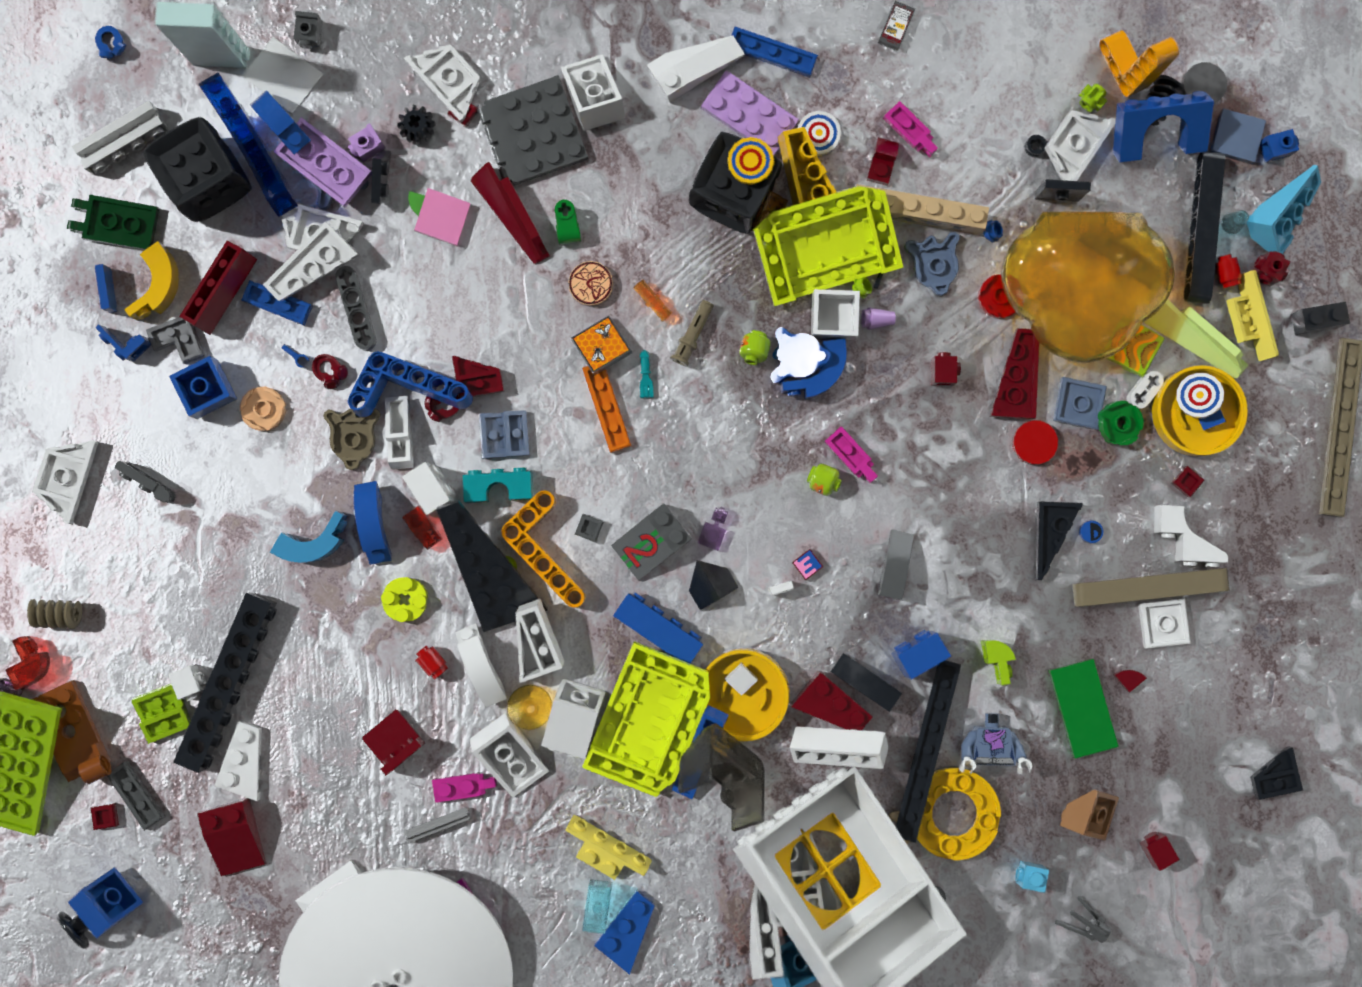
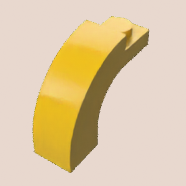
(163, 283)

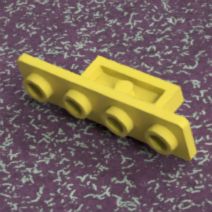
(1251, 317)
(605, 851)

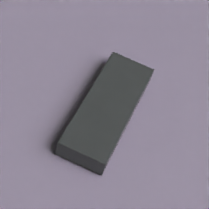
(136, 795)

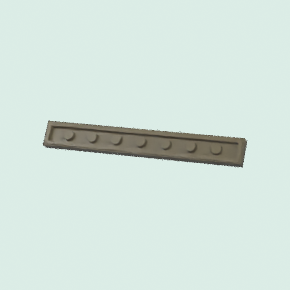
(1341, 428)

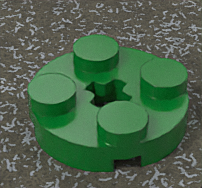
(1108, 423)

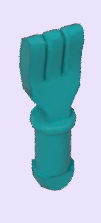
(646, 383)

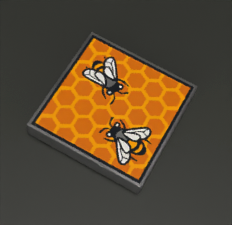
(601, 345)

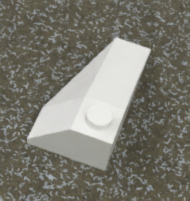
(688, 67)

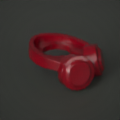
(339, 371)
(438, 415)

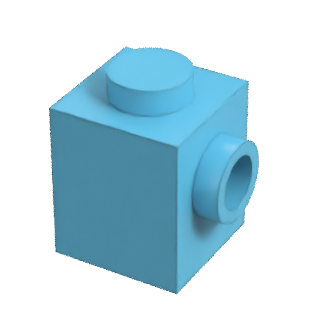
(1032, 876)

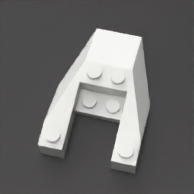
(764, 937)

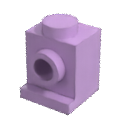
(372, 146)

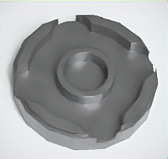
(1205, 78)

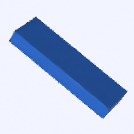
(290, 308)

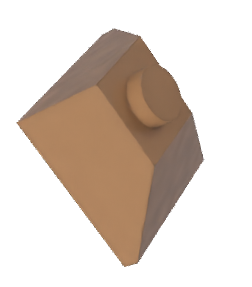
(1090, 814)

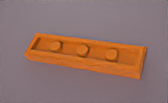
(607, 410)

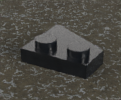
(380, 173)
(1277, 776)

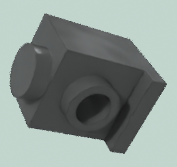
(314, 25)

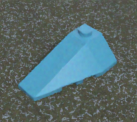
(1278, 215)

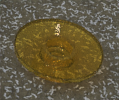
(523, 698)

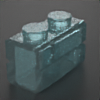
(597, 906)

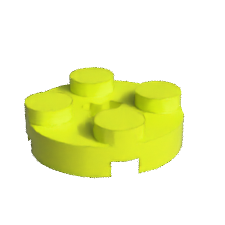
(405, 586)

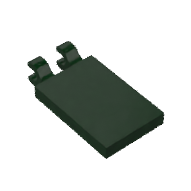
(115, 222)

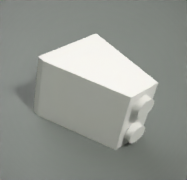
(573, 718)

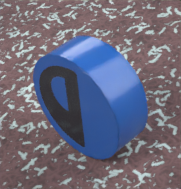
(1091, 531)

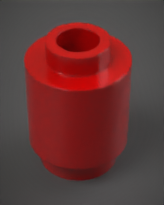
(1228, 271)
(431, 662)

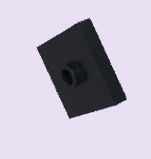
(1062, 190)

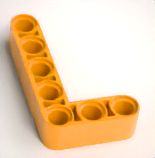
(1136, 73)
(539, 553)

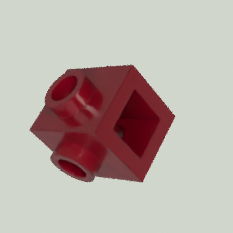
(1271, 268)

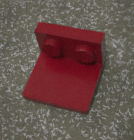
(393, 741)

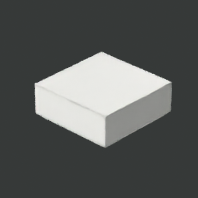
(781, 588)
(741, 679)

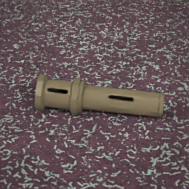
(688, 342)

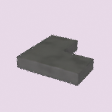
(177, 333)

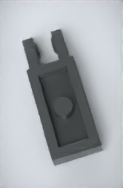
(145, 482)

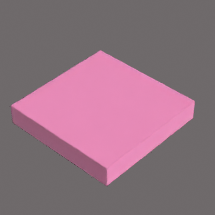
(442, 217)

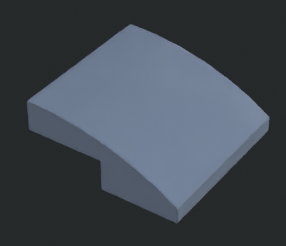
(503, 434)

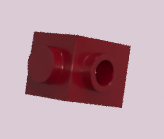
(944, 369)
(1159, 850)

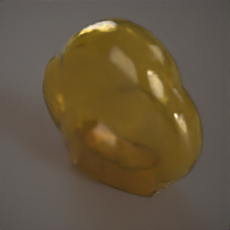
(1087, 280)

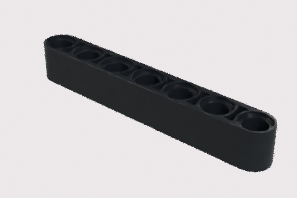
(1204, 227)

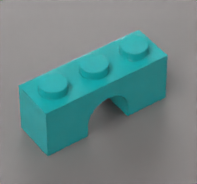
(477, 485)

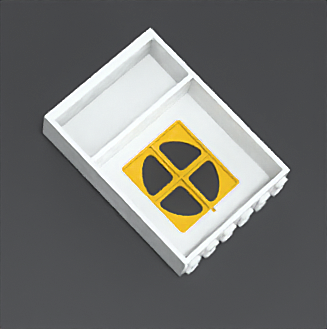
(894, 919)

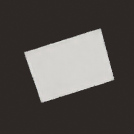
(282, 75)

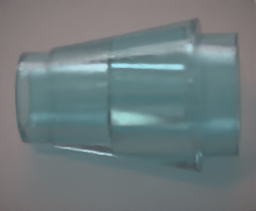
(1234, 221)

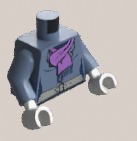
(992, 746)

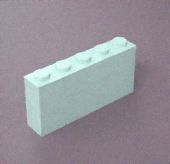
(201, 34)

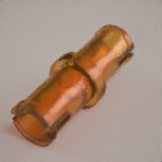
(652, 300)

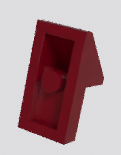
(882, 161)

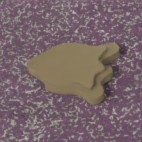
(352, 436)

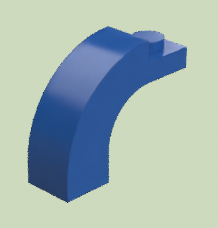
(280, 122)
(825, 378)
(370, 522)

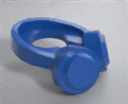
(118, 42)

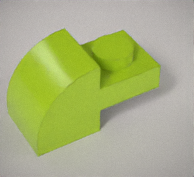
(998, 654)

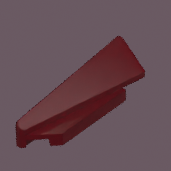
(510, 210)

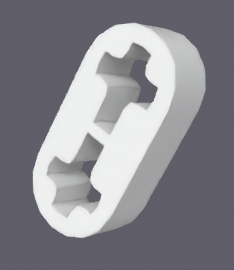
(1148, 393)

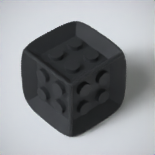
(197, 169)
(721, 195)

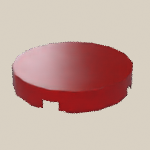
(993, 300)
(1035, 442)

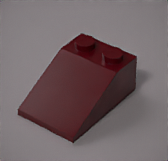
(232, 836)

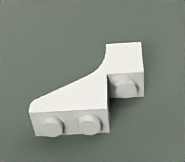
(1189, 546)

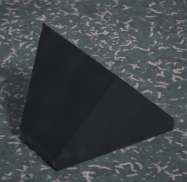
(710, 583)

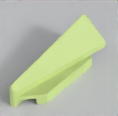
(1199, 337)

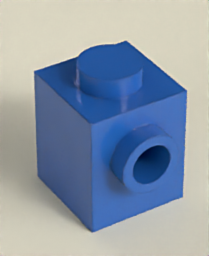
(1279, 145)

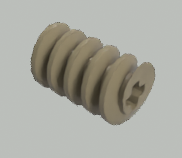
(54, 616)

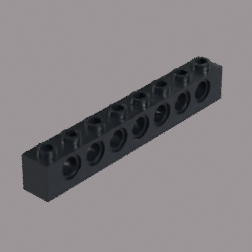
(188, 754)

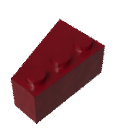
(828, 702)

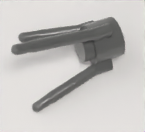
(1096, 928)

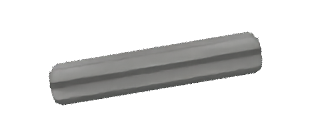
(437, 825)

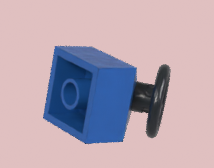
(99, 907)

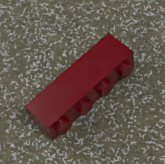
(218, 287)

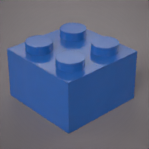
(203, 387)
(920, 654)

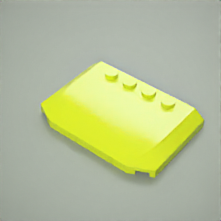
(827, 242)
(649, 720)

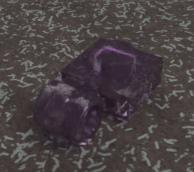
(712, 534)

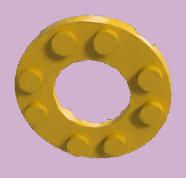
(984, 827)

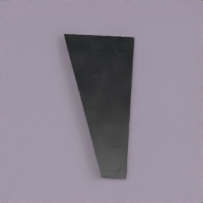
(487, 573)

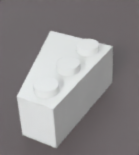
(536, 642)

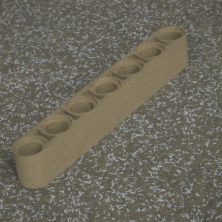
(1150, 587)

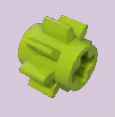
(1093, 97)

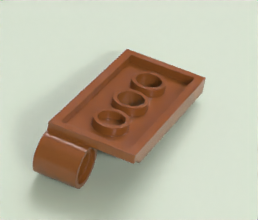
(84, 752)

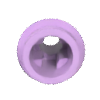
(876, 318)

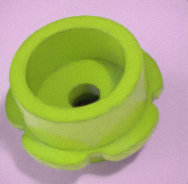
(862, 285)

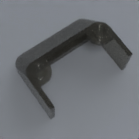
(731, 764)

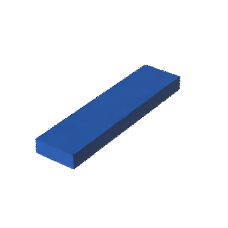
(775, 52)

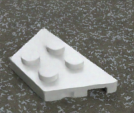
(447, 77)
(1077, 143)
(305, 221)
(64, 477)

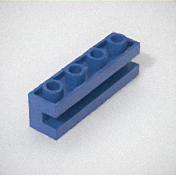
(658, 629)

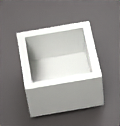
(835, 314)
(429, 488)

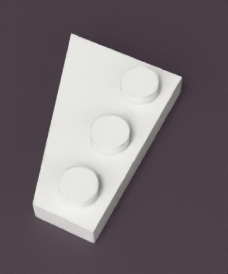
(241, 763)

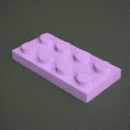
(747, 111)
(326, 165)

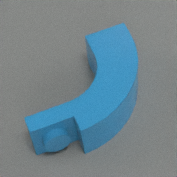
(327, 543)

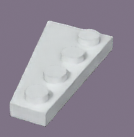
(313, 260)

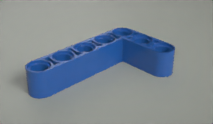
(407, 379)

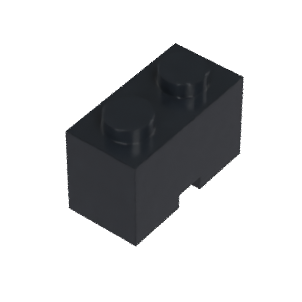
(1320, 318)

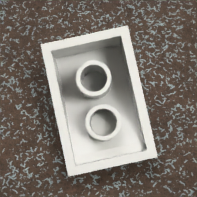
(593, 92)
(508, 755)

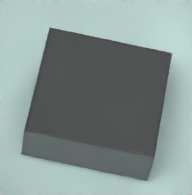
(589, 528)

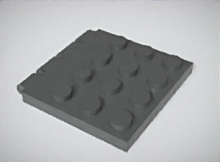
(532, 131)

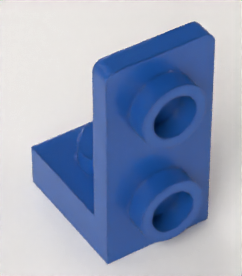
(135, 345)

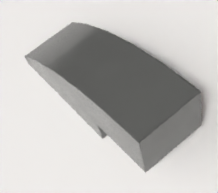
(896, 565)

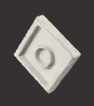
(1164, 623)

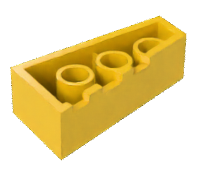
(802, 167)

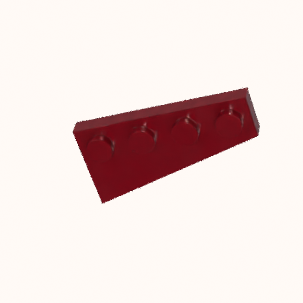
(1019, 381)

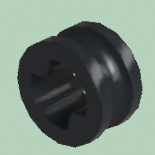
(1035, 138)

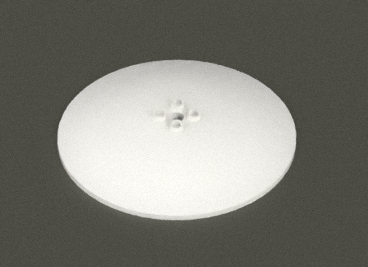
(397, 931)

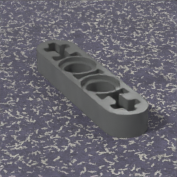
(358, 307)

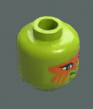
(754, 347)
(824, 479)

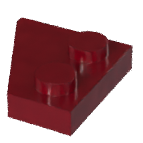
(477, 377)

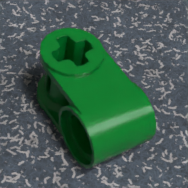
(567, 226)

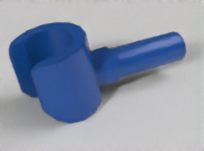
(295, 355)

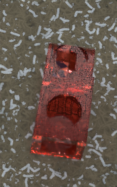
(422, 527)

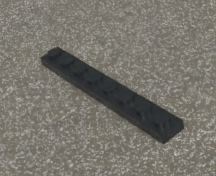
(927, 750)

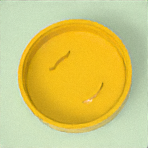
(1185, 432)
(761, 706)

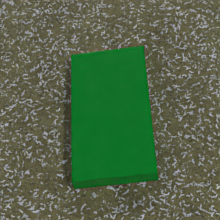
(1083, 708)

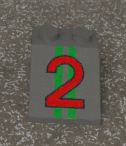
(651, 541)

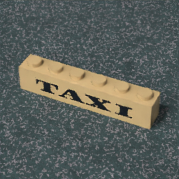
(936, 212)

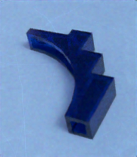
(250, 144)

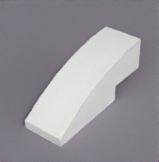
(399, 432)

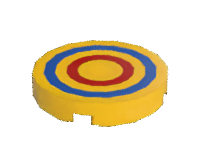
(750, 160)

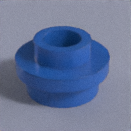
(993, 231)

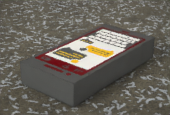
(896, 25)

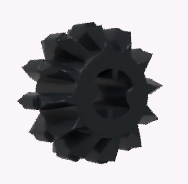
(424, 120)

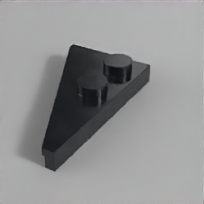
(1053, 523)

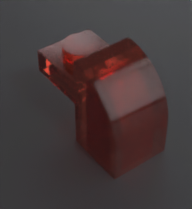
(32, 665)

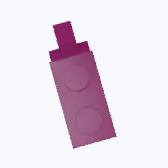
(910, 129)
(851, 454)
(461, 786)

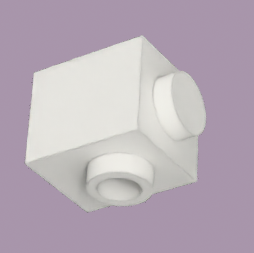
(188, 682)

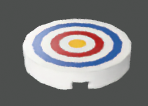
(822, 130)
(1200, 395)

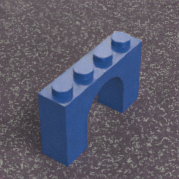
(1136, 116)

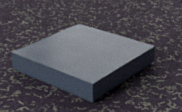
(1238, 136)
(1079, 403)

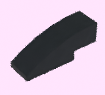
(866, 682)

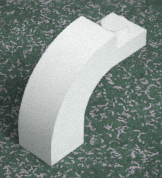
(479, 667)

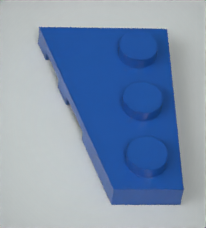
(626, 931)

